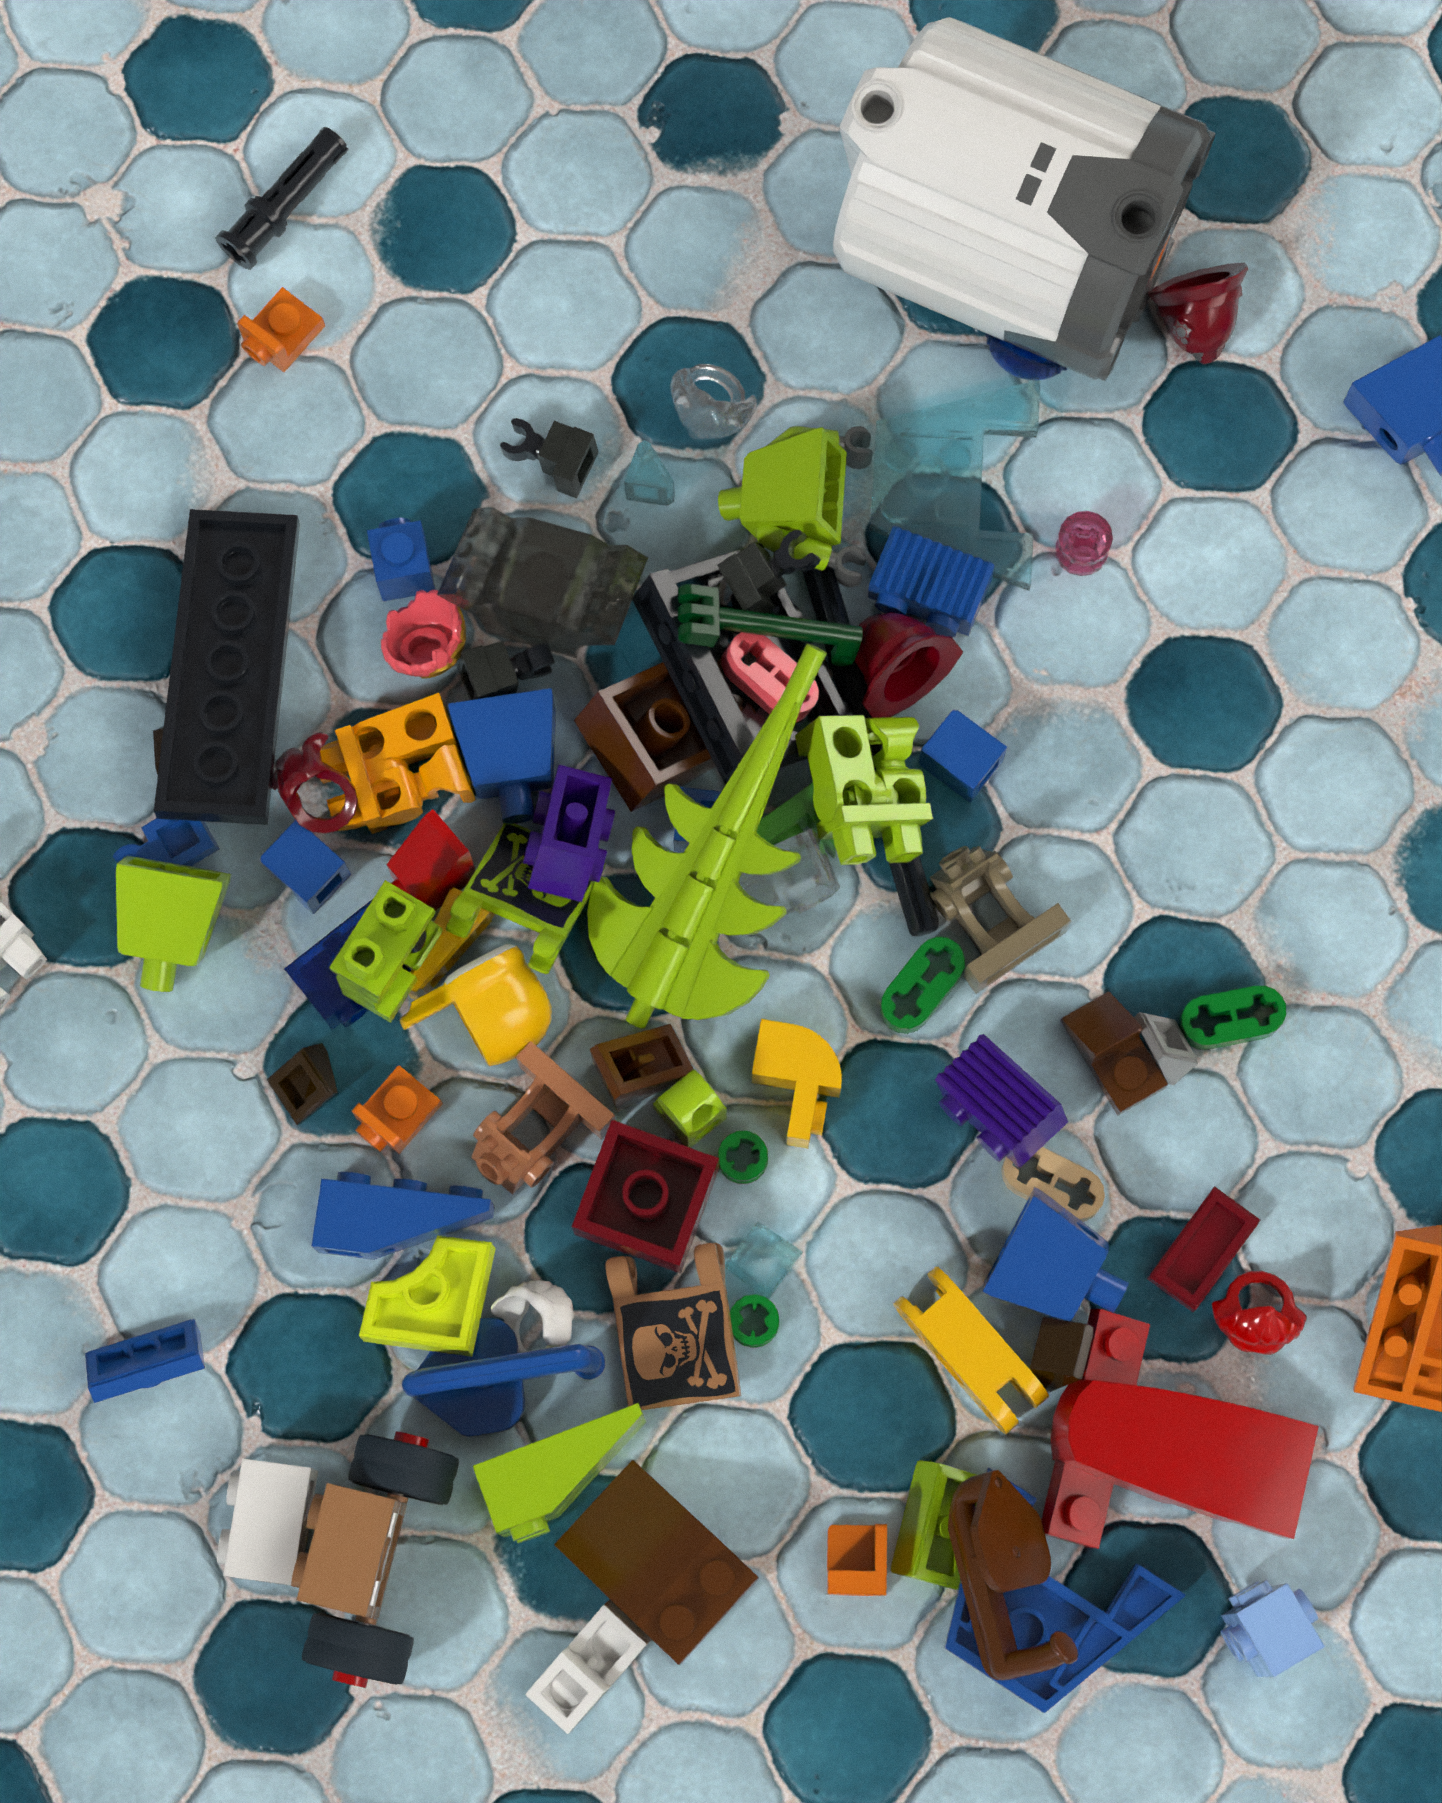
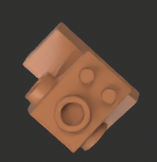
(557, 1100)

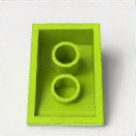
(546, 1476)

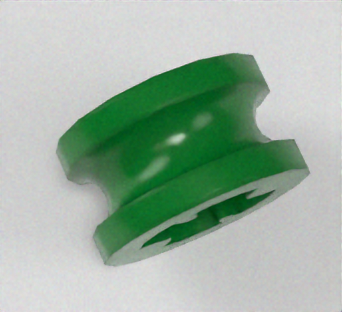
(732, 1143)
(771, 1321)

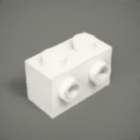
(267, 1520)

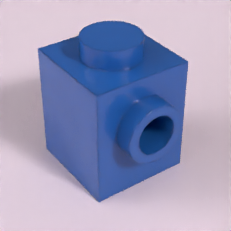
(400, 558)

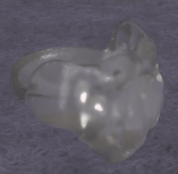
(703, 414)

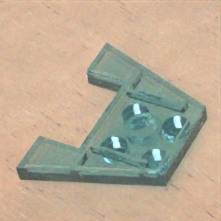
(932, 475)

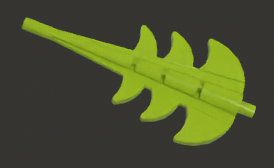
(671, 949)

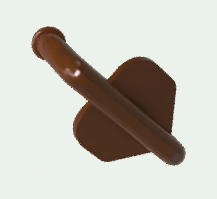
(996, 1551)

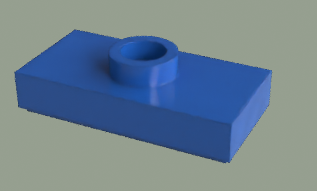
(144, 1360)

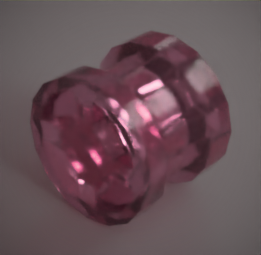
(1077, 554)

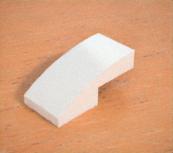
(588, 1666)

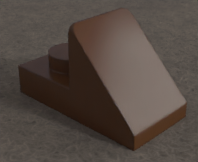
(1114, 1052)

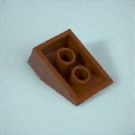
(645, 736)
(656, 1562)

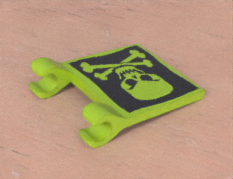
(503, 889)

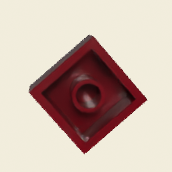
(646, 1196)

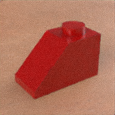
(431, 862)

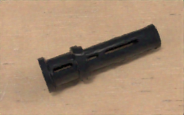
(268, 214)

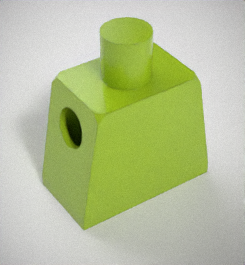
(166, 915)

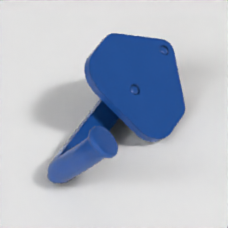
(487, 1390)

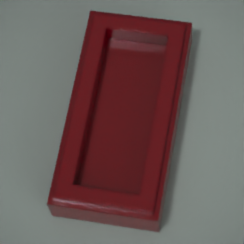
(1203, 1249)

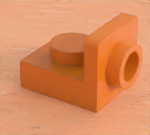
(280, 330)
(396, 1111)

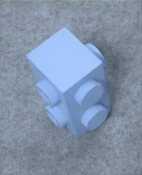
(1270, 1627)

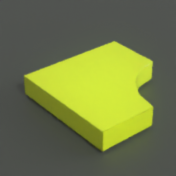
(436, 1303)

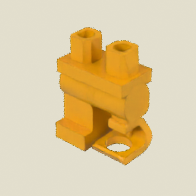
(378, 759)

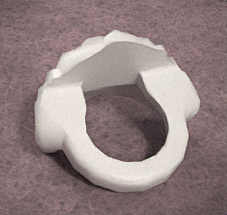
(548, 1300)

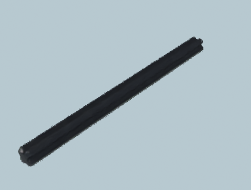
(851, 686)

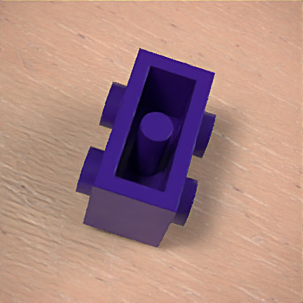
(572, 824)

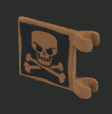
(676, 1340)

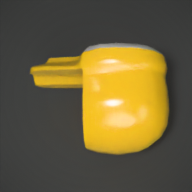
(497, 1002)

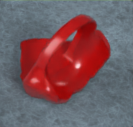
(1261, 1327)

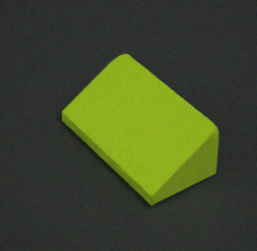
(923, 1539)

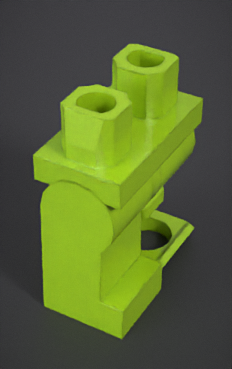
(856, 799)
(379, 945)

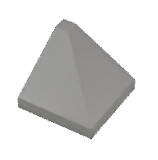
(1167, 1046)

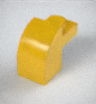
(798, 1061)

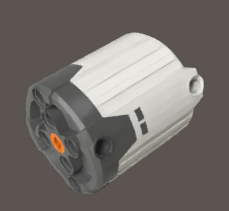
(1014, 193)

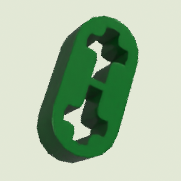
(911, 977)
(1235, 1030)

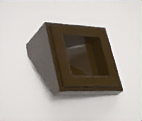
(304, 1082)

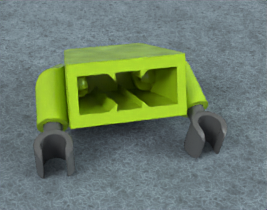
(801, 486)

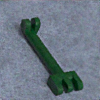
(704, 619)

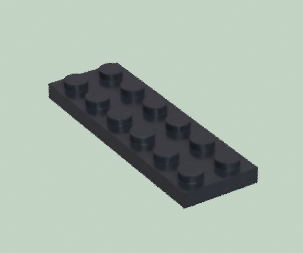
(227, 667)

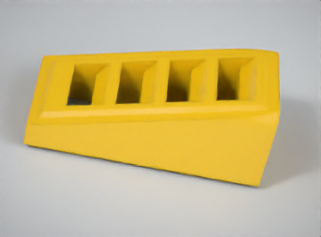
(447, 948)

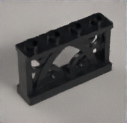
(698, 679)

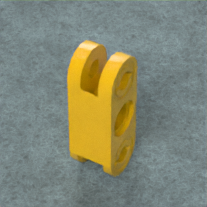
(971, 1350)

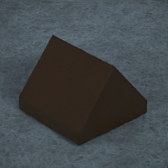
(1060, 1352)

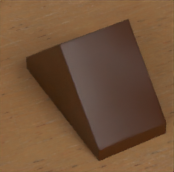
(640, 1064)

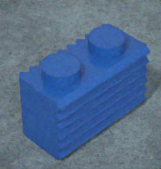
(930, 582)

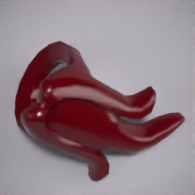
(297, 767)

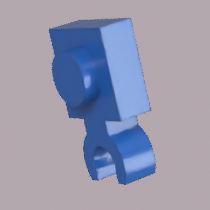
(172, 842)

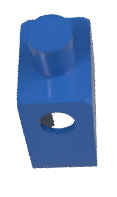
(1404, 404)
(508, 747)
(1053, 1263)

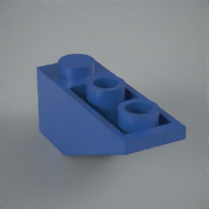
(382, 1220)

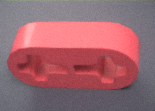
(767, 676)

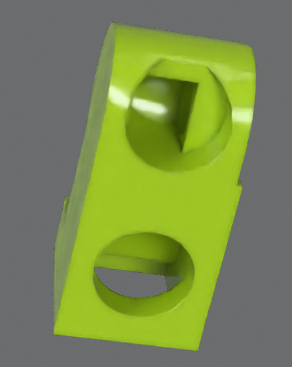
(690, 1108)

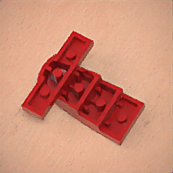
(1167, 1447)

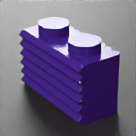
(1000, 1102)

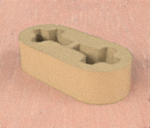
(1059, 1170)

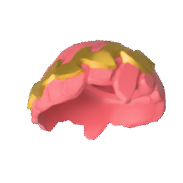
(424, 636)

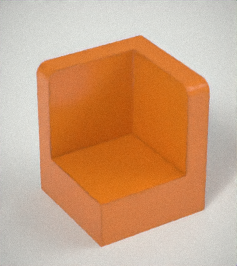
(857, 1560)

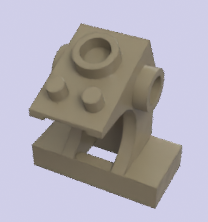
(967, 878)

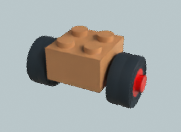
(355, 1553)

